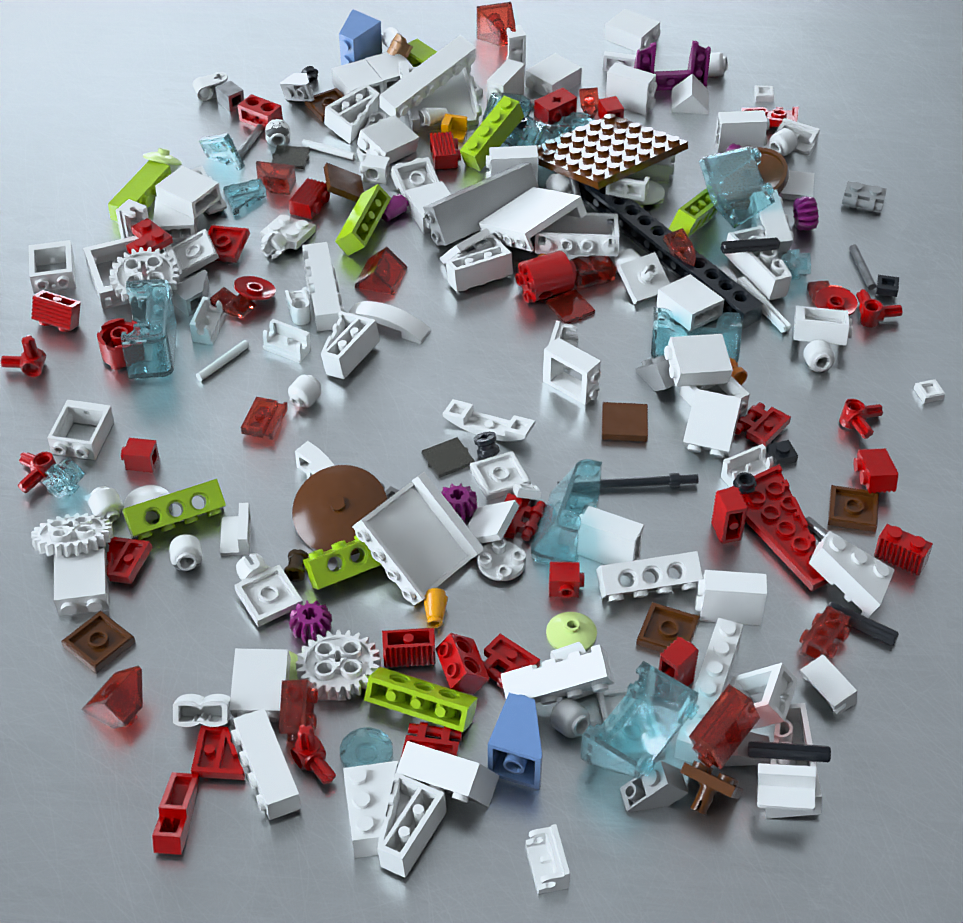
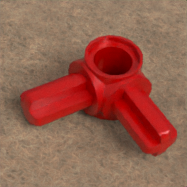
(873, 311)
(30, 361)
(855, 415)
(38, 465)
(311, 755)

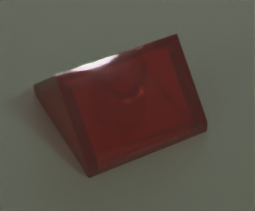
(382, 273)

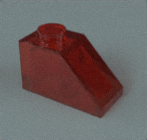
(276, 177)

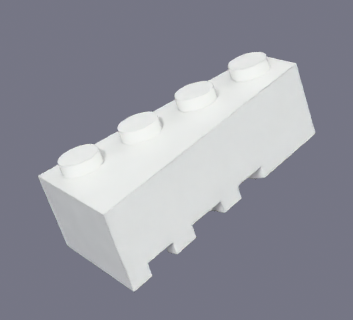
(761, 267)
(322, 285)
(561, 678)
(795, 731)

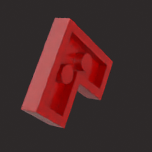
(148, 236)

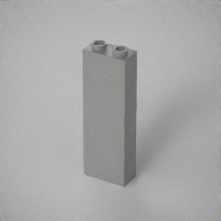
(463, 210)

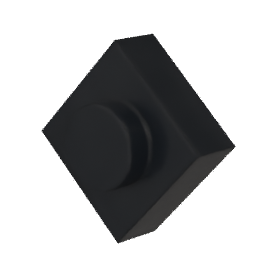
(887, 285)
(782, 452)

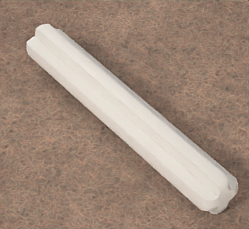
(768, 309)

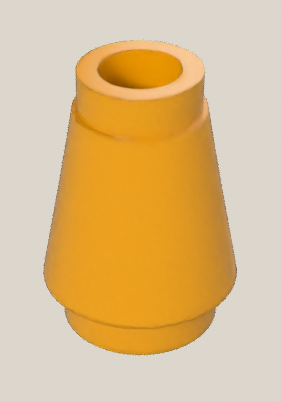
(435, 606)

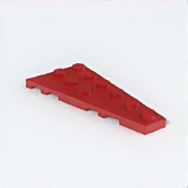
(782, 525)

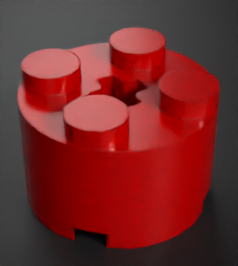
(110, 341)

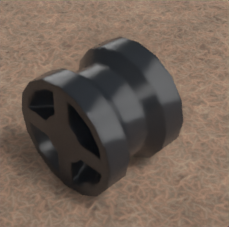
(486, 444)

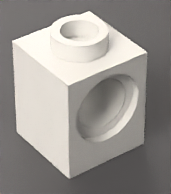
(375, 169)

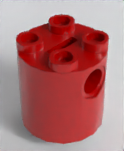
(546, 276)

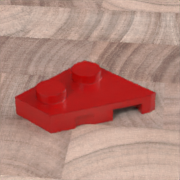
(126, 558)
(216, 755)

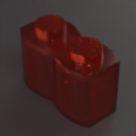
(593, 270)

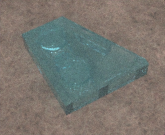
(221, 149)
(244, 194)

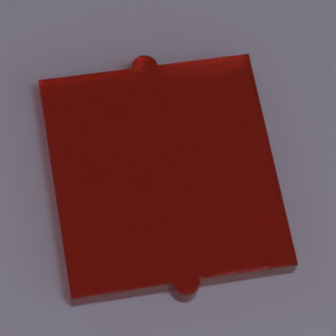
(570, 306)

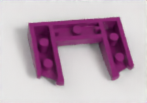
(666, 80)

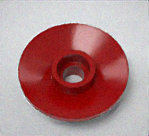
(254, 288)
(837, 299)

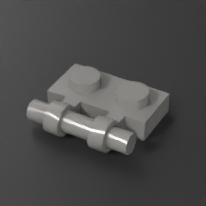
(864, 196)

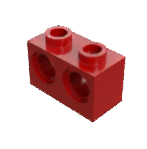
(257, 111)
(462, 663)

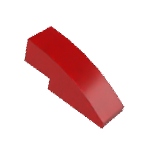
(175, 813)

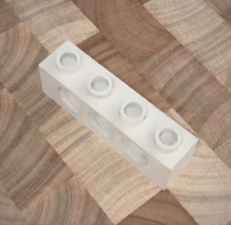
(685, 563)

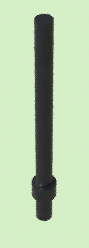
(673, 480)

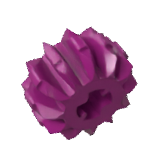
(805, 213)
(461, 499)
(310, 621)

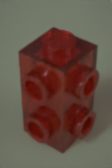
(825, 634)
(297, 707)

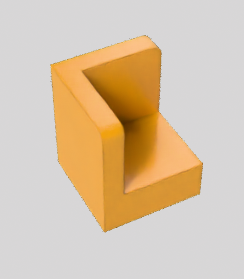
(456, 124)

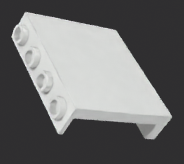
(456, 96)
(529, 215)
(418, 538)

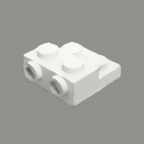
(413, 174)

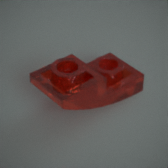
(233, 305)

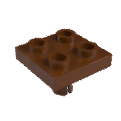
(710, 785)

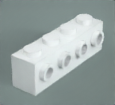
(267, 764)

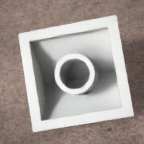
(690, 97)

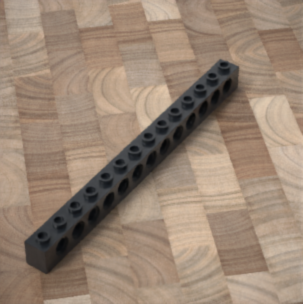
(649, 235)

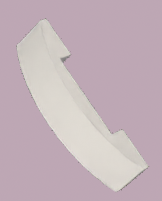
(393, 317)
(465, 417)

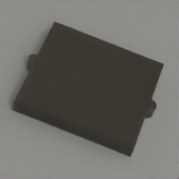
(291, 156)
(447, 457)

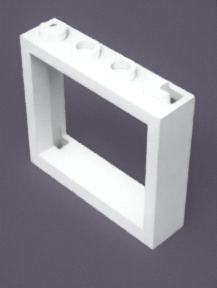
(580, 236)
(109, 252)

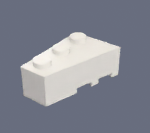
(352, 112)
(775, 223)
(480, 265)
(349, 344)
(852, 571)
(448, 773)
(368, 803)
(409, 824)

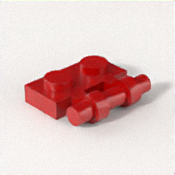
(766, 428)
(534, 514)
(507, 655)
(444, 744)

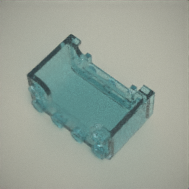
(152, 343)

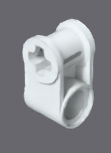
(206, 85)
(299, 306)

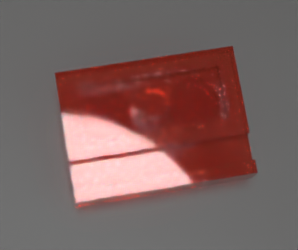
(264, 418)

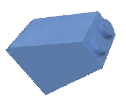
(360, 37)
(516, 743)

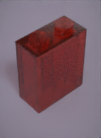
(724, 727)

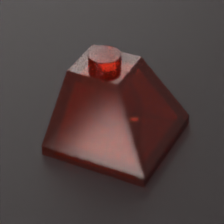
(493, 22)
(118, 699)

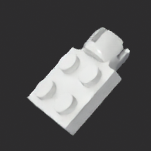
(285, 234)
(265, 590)

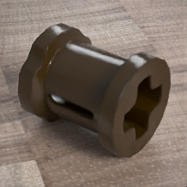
(295, 568)

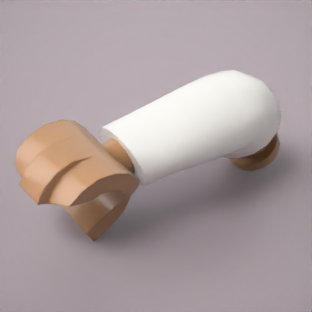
(395, 42)

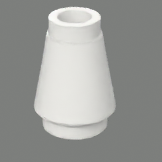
(430, 116)

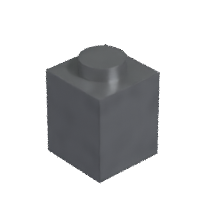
(229, 95)

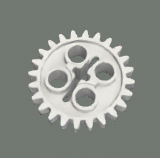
(129, 269)
(72, 535)
(338, 663)

